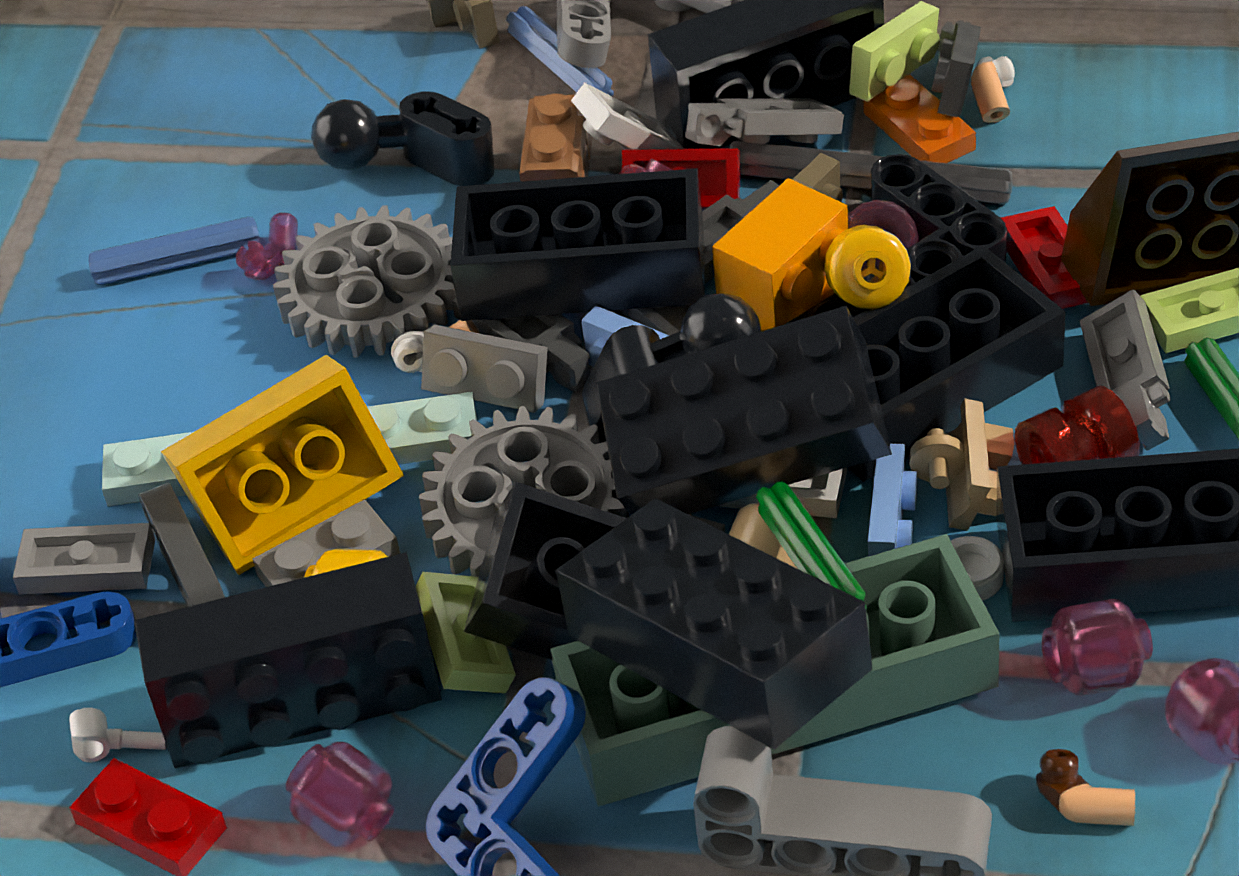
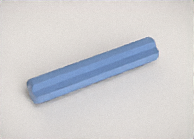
(542, 42)
(172, 250)

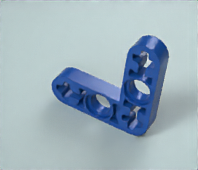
(89, 646)
(492, 809)

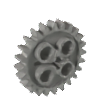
(366, 280)
(489, 465)

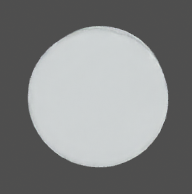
(982, 562)

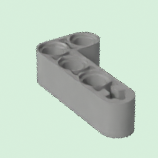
(829, 826)

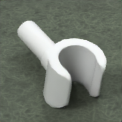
(94, 740)

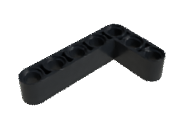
(945, 219)

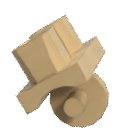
(962, 463)

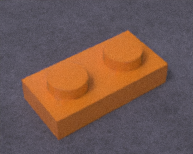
(911, 119)

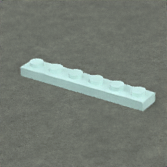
(409, 428)

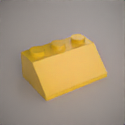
(283, 461)

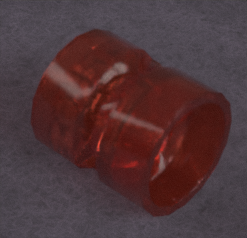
(1085, 429)

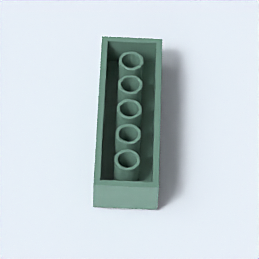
(925, 645)

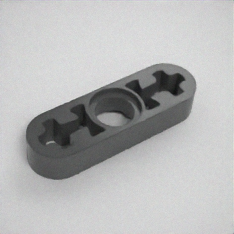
(180, 546)

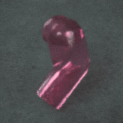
(261, 260)

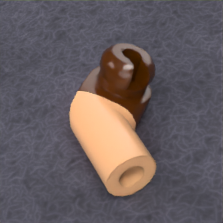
(1076, 798)

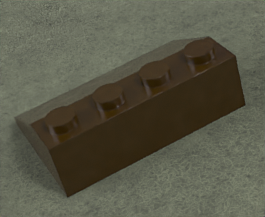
(1156, 219)

